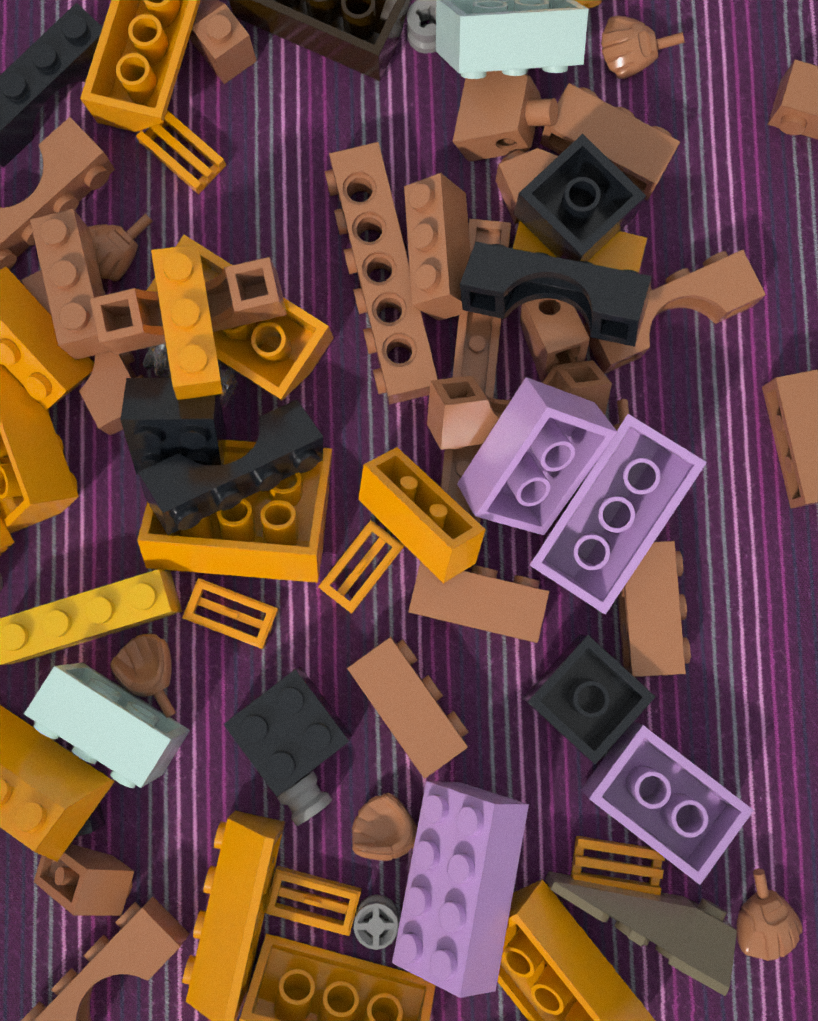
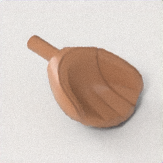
(632, 45)
(116, 247)
(145, 669)
(383, 829)
(767, 923)

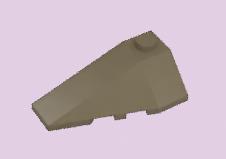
(685, 932)

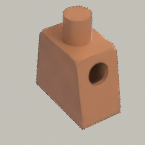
(500, 115)
(553, 334)

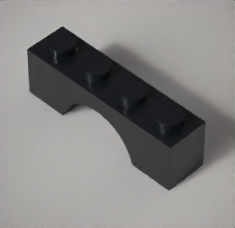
(50, 63)
(505, 278)
(189, 491)

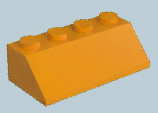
(138, 61)
(268, 352)
(32, 461)
(44, 788)
(234, 915)
(556, 968)
(322, 985)

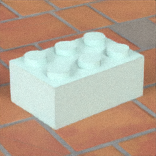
(510, 35)
(106, 724)

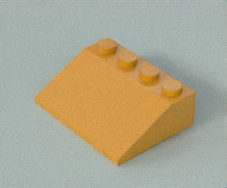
(261, 537)

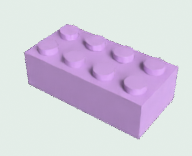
(460, 887)

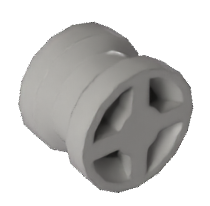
(420, 36)
(305, 798)
(376, 932)

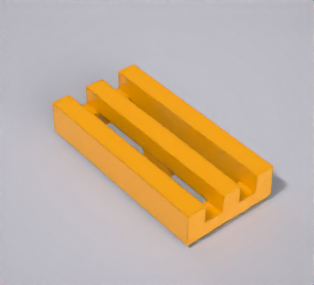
(208, 174)
(384, 538)
(264, 626)
(654, 872)
(316, 883)

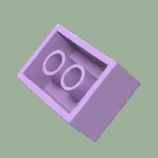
(535, 457)
(667, 801)

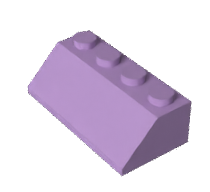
(617, 513)

